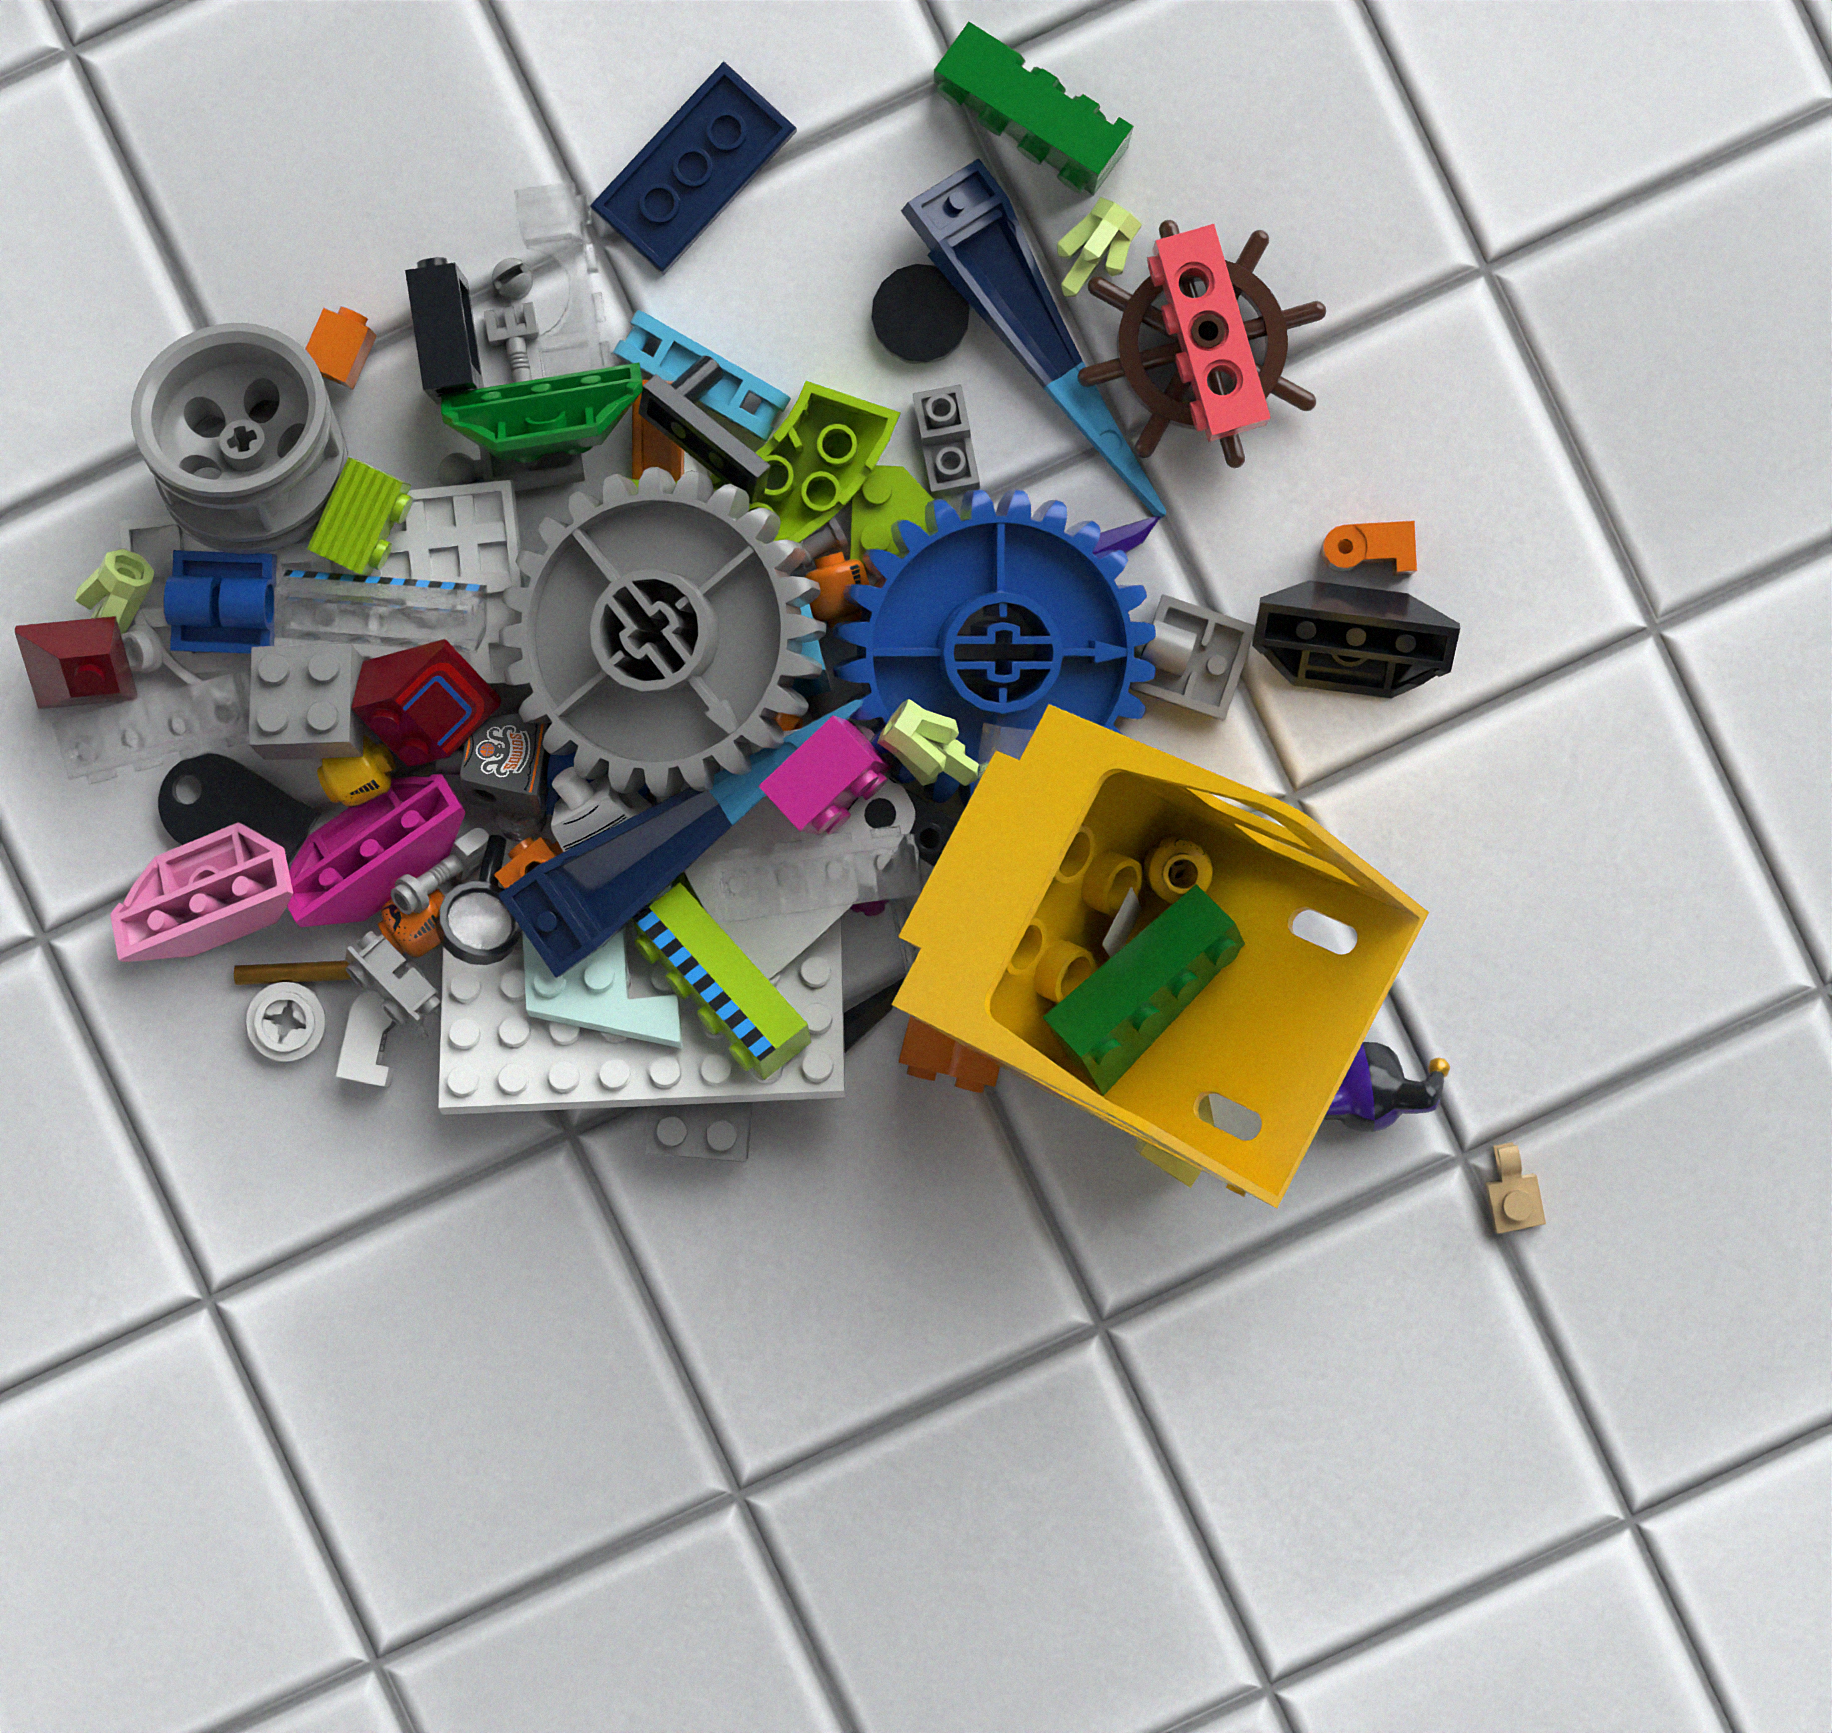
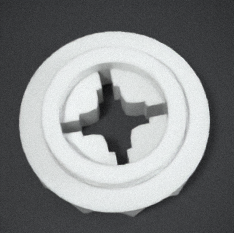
(266, 1034)

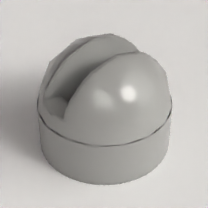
(516, 287)

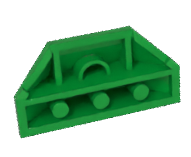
(544, 413)

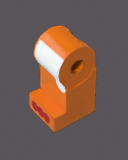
(1371, 543)

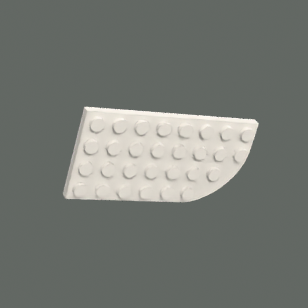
(447, 537)

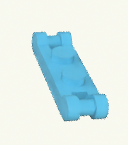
(680, 353)

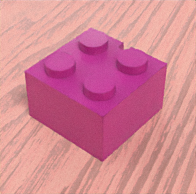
(826, 777)

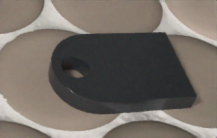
(231, 796)

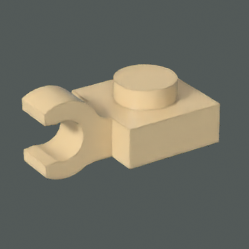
(1515, 1197)

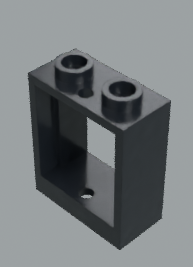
(443, 328)

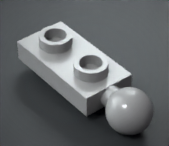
(547, 471)

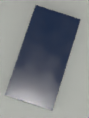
(693, 168)

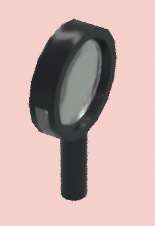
(474, 919)

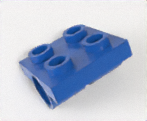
(220, 601)

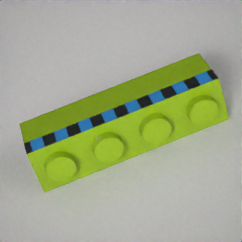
(721, 982)

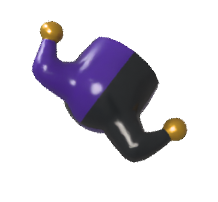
(1379, 1093)

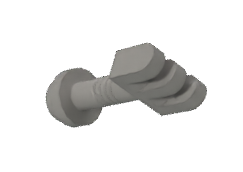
(514, 338)
(465, 858)

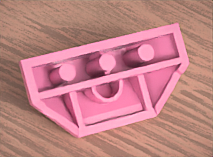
(203, 896)

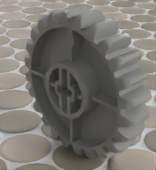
(591, 637)

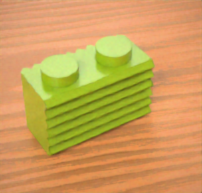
(361, 517)

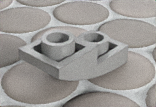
(946, 441)

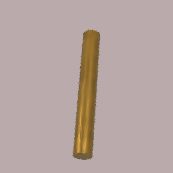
(291, 972)

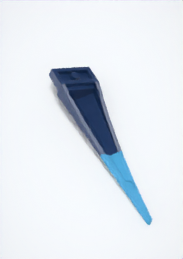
(989, 262)
(602, 884)

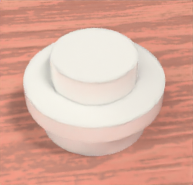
(143, 648)

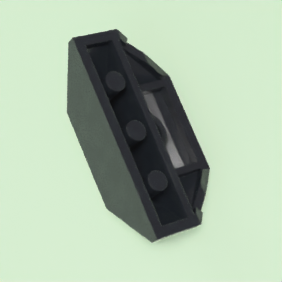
(1354, 638)

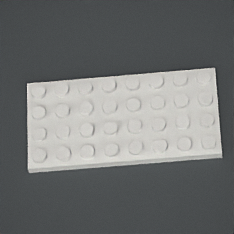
(514, 1062)

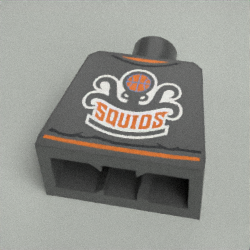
(503, 766)

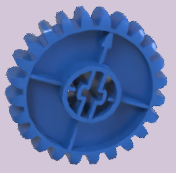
(992, 563)

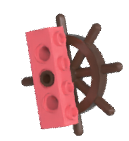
(1206, 338)

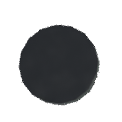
(919, 314)

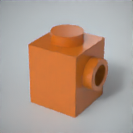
(341, 345)

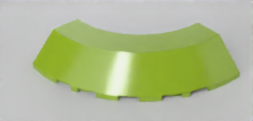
(820, 458)

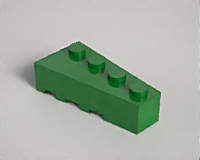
(1032, 109)
(1144, 988)

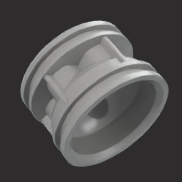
(259, 497)

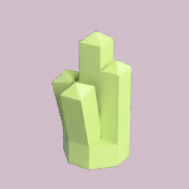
(1102, 230)
(117, 586)
(927, 745)

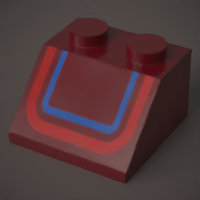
(423, 701)

